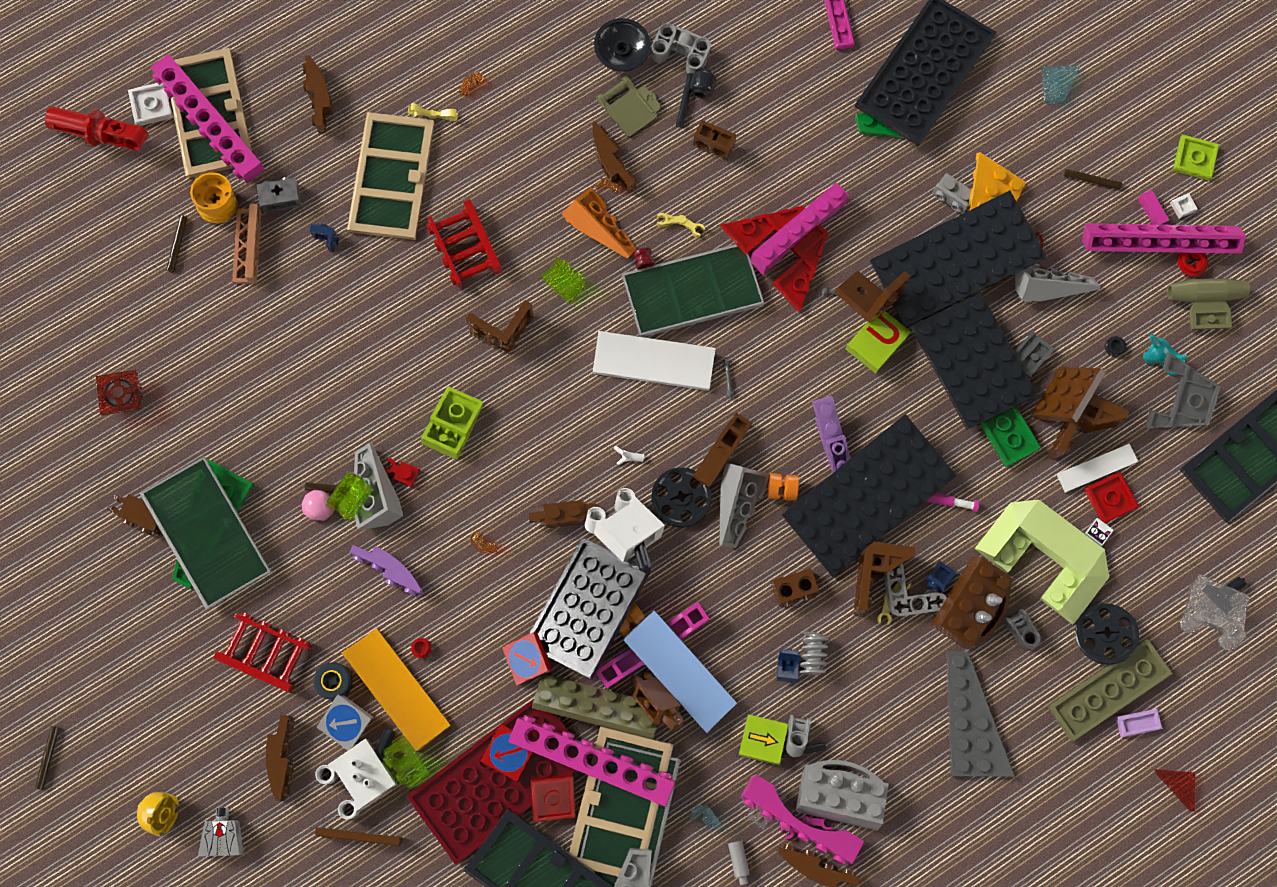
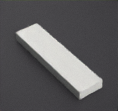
(1097, 468)

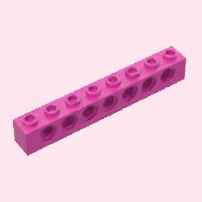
(167, 69)
(1163, 238)
(521, 737)

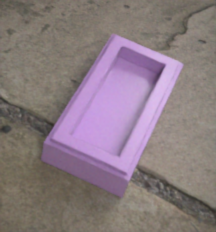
(1139, 723)

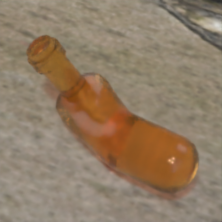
(611, 185)

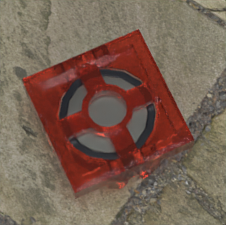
(119, 394)

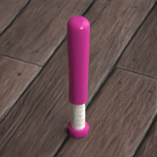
(952, 501)

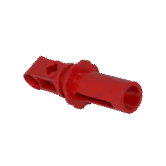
(96, 128)

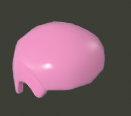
(315, 505)

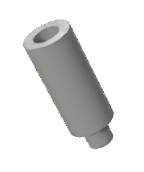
(739, 861)

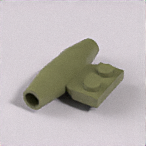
(1209, 300)

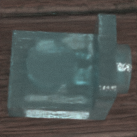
(709, 817)

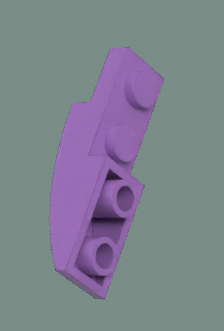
(830, 432)
(394, 573)

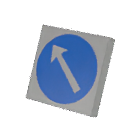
(344, 722)

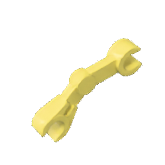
(449, 114)
(682, 220)
(885, 611)

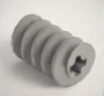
(813, 653)

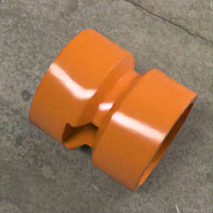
(789, 483)
(633, 618)

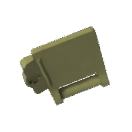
(631, 110)

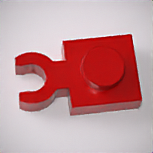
(404, 473)

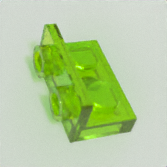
(564, 280)
(349, 495)

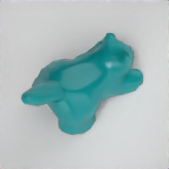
(1158, 352)

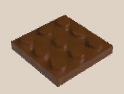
(1068, 393)

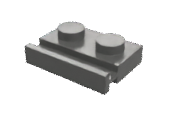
(1033, 353)

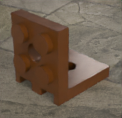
(874, 300)
(497, 338)

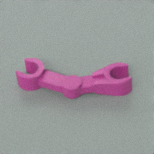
(810, 821)

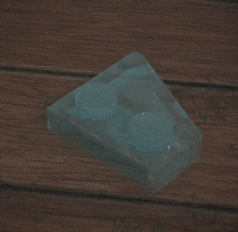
(1057, 82)

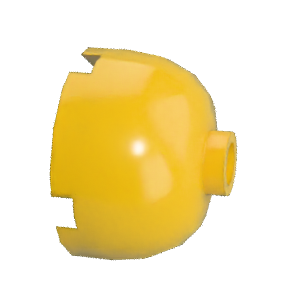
(157, 813)

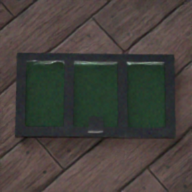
(1239, 463)
(525, 857)

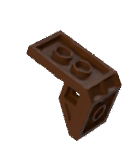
(1097, 416)
(887, 558)

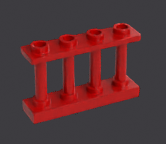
(483, 246)
(265, 672)

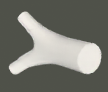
(628, 456)

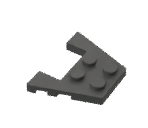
(1193, 399)

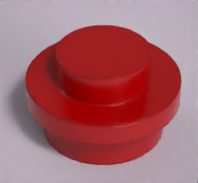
(421, 648)

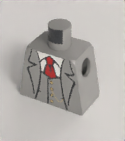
(221, 836)

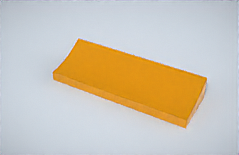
(396, 689)

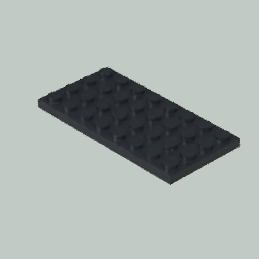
(925, 70)
(960, 258)
(868, 495)

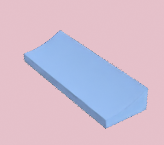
(680, 671)

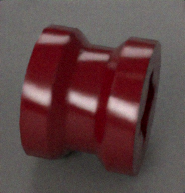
(643, 258)

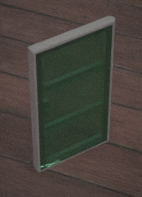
(692, 290)
(205, 533)
(626, 809)

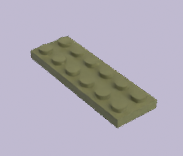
(1109, 691)
(592, 705)

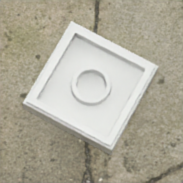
(150, 104)

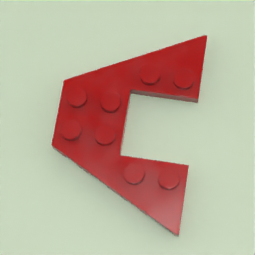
(796, 280)

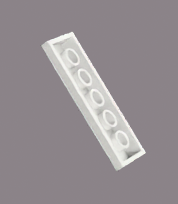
(653, 360)

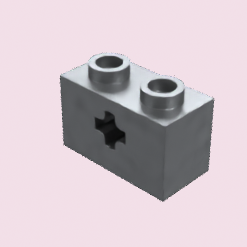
(271, 200)

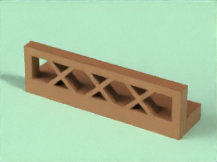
(251, 245)

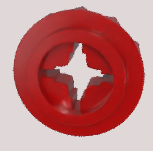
(1198, 269)

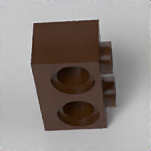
(714, 139)
(793, 583)

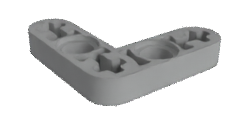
(901, 596)

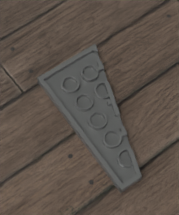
(972, 731)

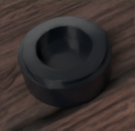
(1115, 346)

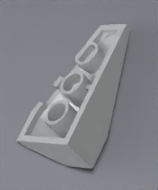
(1043, 285)
(739, 494)
(383, 503)

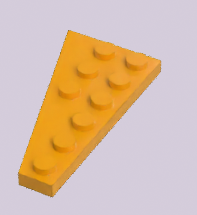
(992, 181)

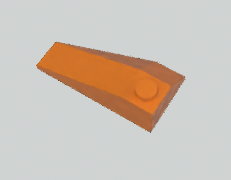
(590, 217)

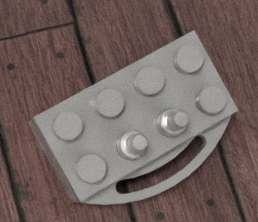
(842, 794)

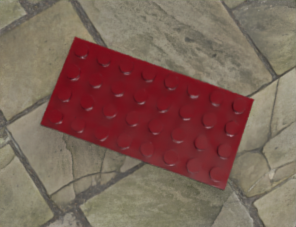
(470, 797)

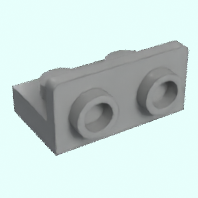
(953, 193)

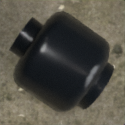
(703, 83)

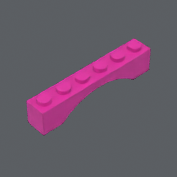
(781, 242)
(629, 662)
(763, 796)

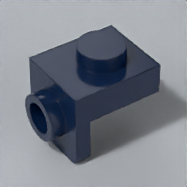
(324, 232)
(939, 577)
(788, 666)

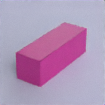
(1153, 208)

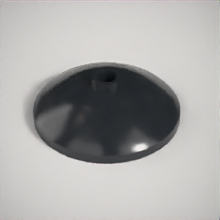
(619, 35)

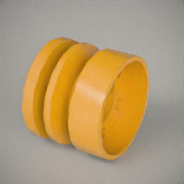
(214, 198)

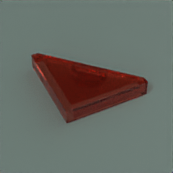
(1181, 784)

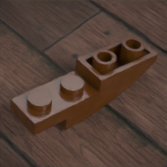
(318, 93)
(607, 152)
(722, 449)
(277, 765)
(808, 865)

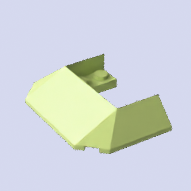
(1037, 524)

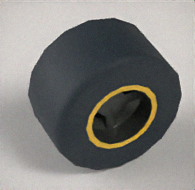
(325, 680)

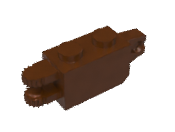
(135, 513)
(562, 514)
(656, 701)

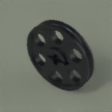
(676, 505)
(1114, 641)

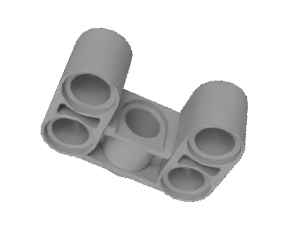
(682, 42)

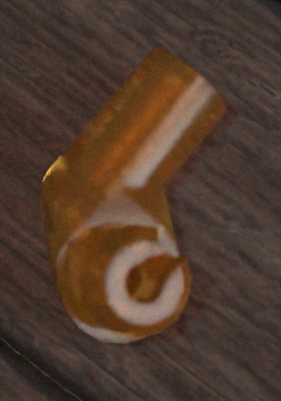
(474, 77)
(481, 545)

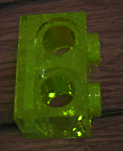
(409, 760)

